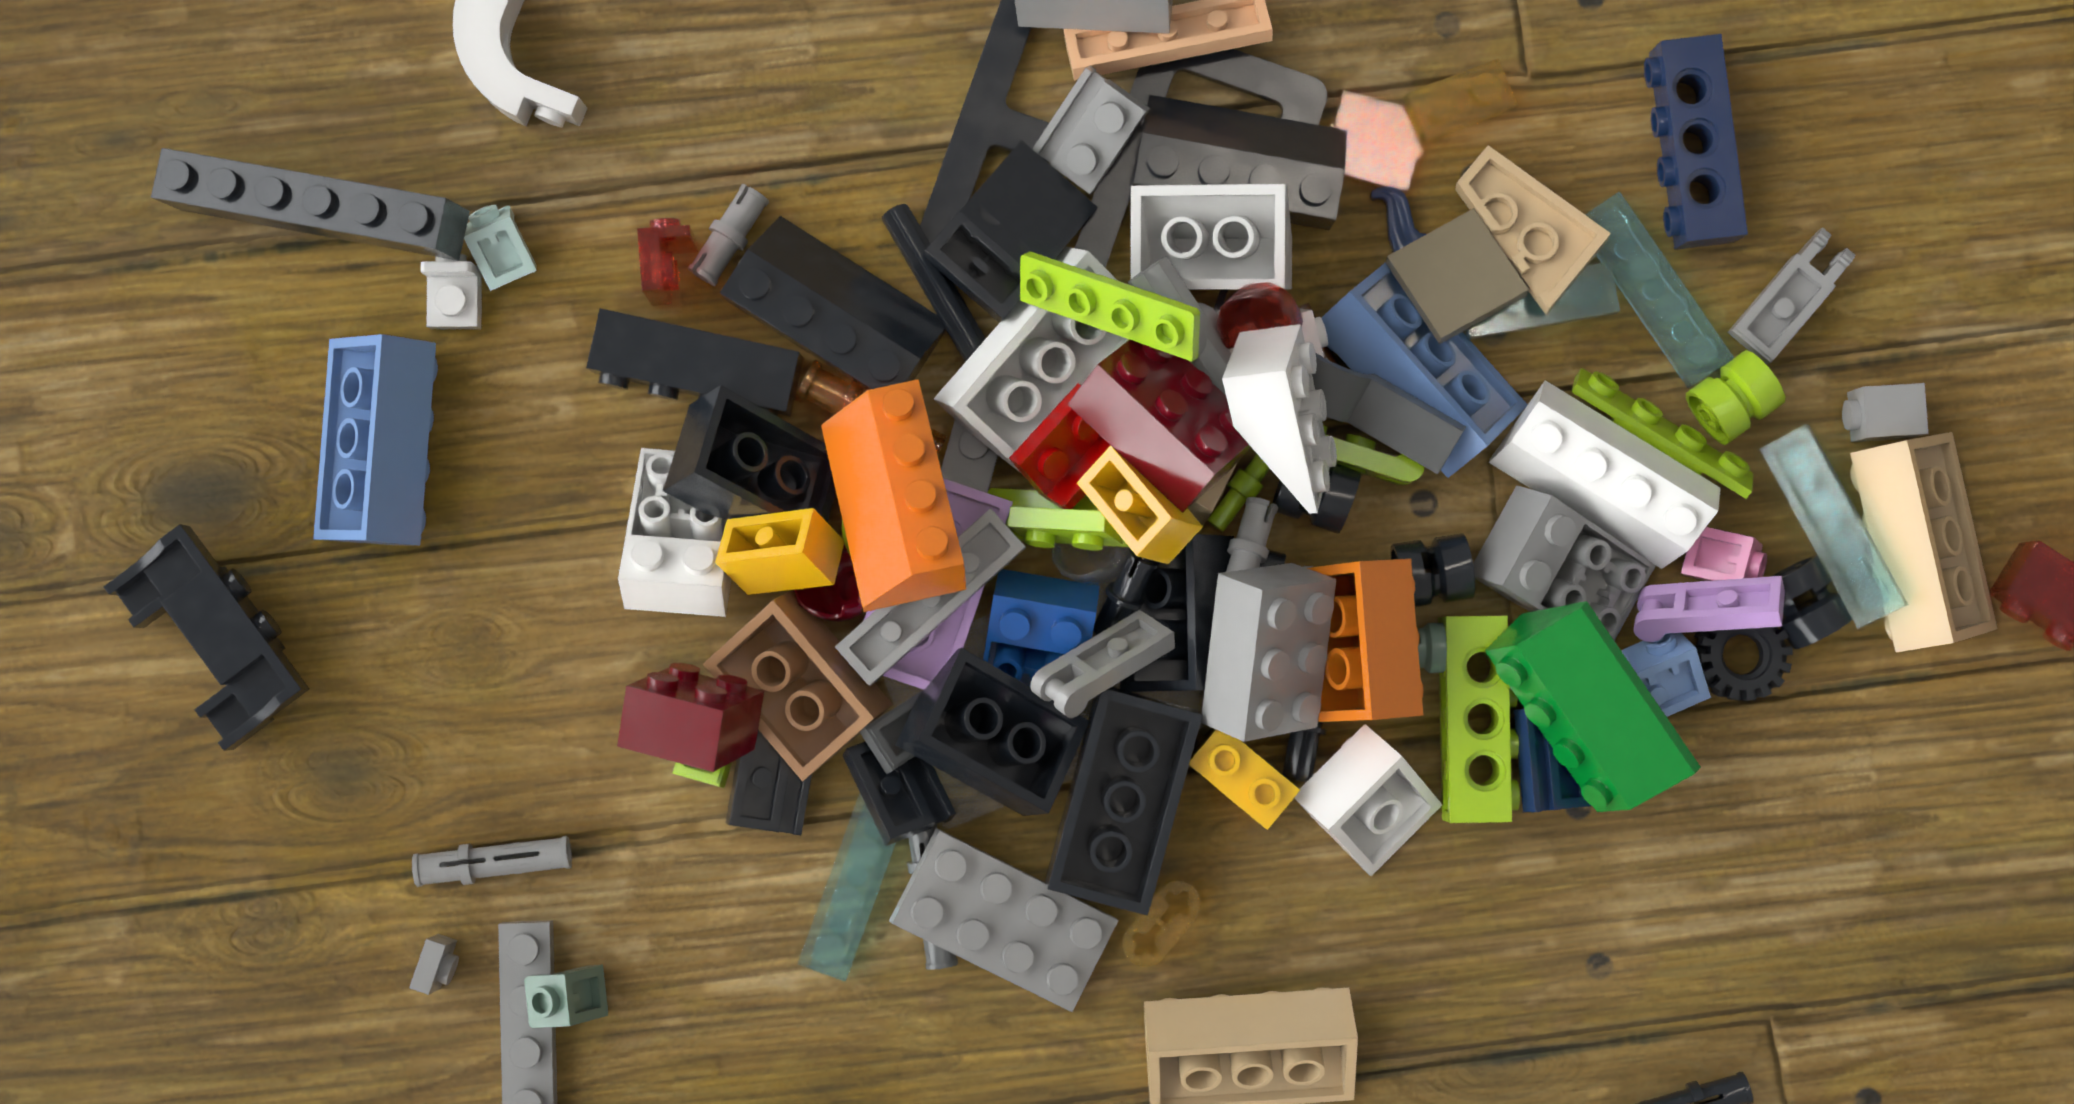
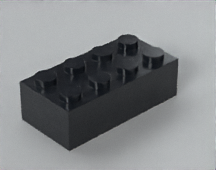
(1123, 800)

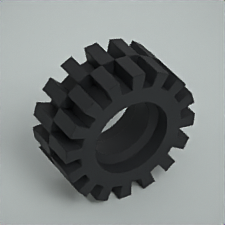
(1761, 679)

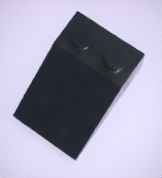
(747, 461)

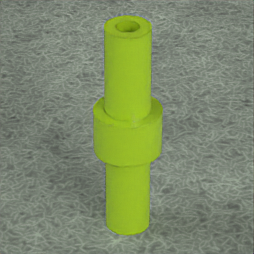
(1242, 486)

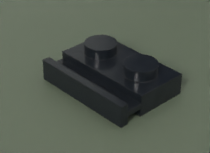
(767, 792)
(902, 800)

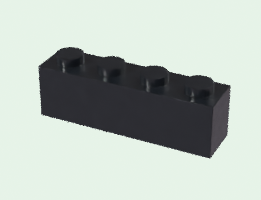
(691, 362)

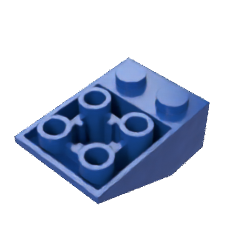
(1037, 621)

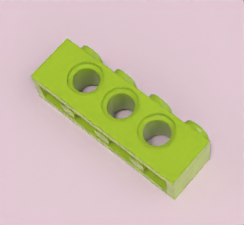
(1461, 797)

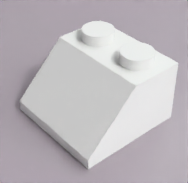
(1368, 799)

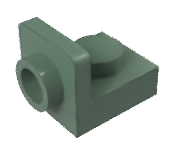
(566, 997)

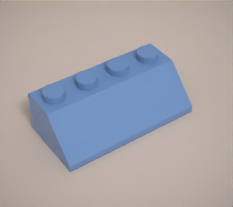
(1384, 335)
(375, 440)

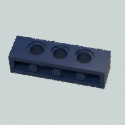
(1702, 66)

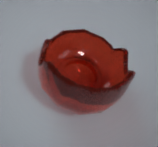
(1256, 308)

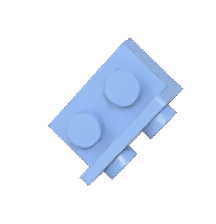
(1670, 671)

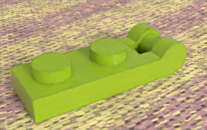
(1360, 455)

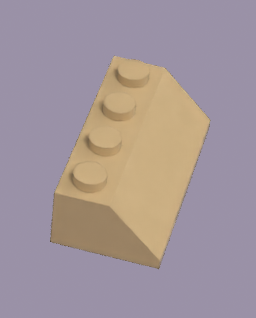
(1927, 538)
(1252, 1048)

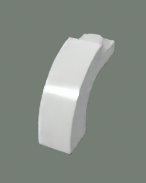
(483, 46)

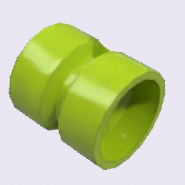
(1742, 392)

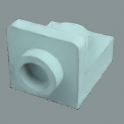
(498, 246)

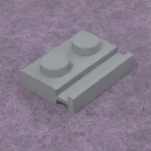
(1090, 129)

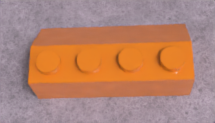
(893, 498)

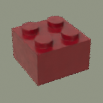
(691, 717)

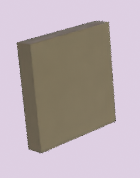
(1456, 276)

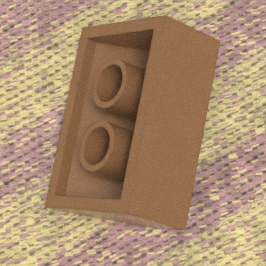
(810, 691)

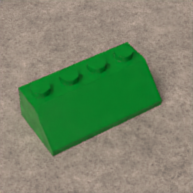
(1591, 706)

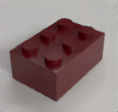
(1162, 420)

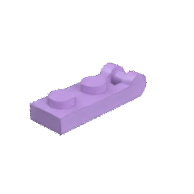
(1709, 606)

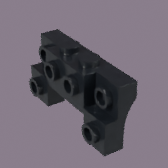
(220, 625)

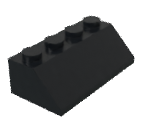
(1232, 147)
(833, 307)

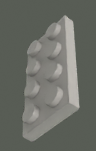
(1003, 920)

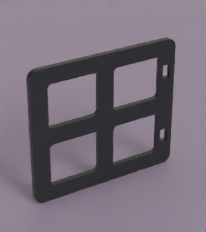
(990, 123)

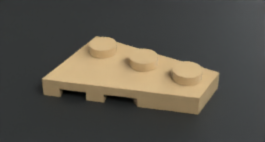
(1534, 226)

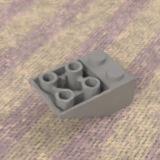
(1555, 557)

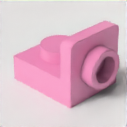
(1724, 557)

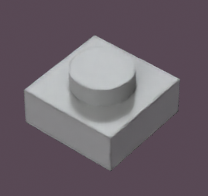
(435, 965)

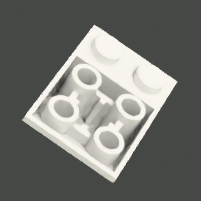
(1280, 410)
(670, 548)

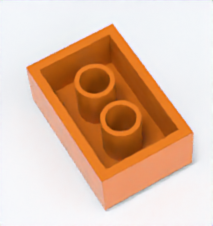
(1372, 643)

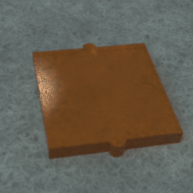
(1379, 141)

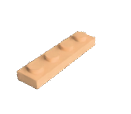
(1194, 31)

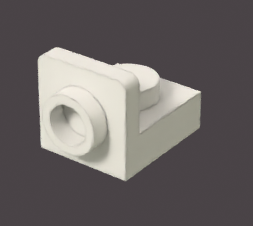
(453, 293)

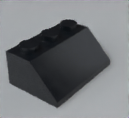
(1183, 600)
(993, 734)

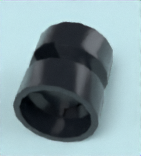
(1333, 505)
(1450, 565)
(1817, 616)

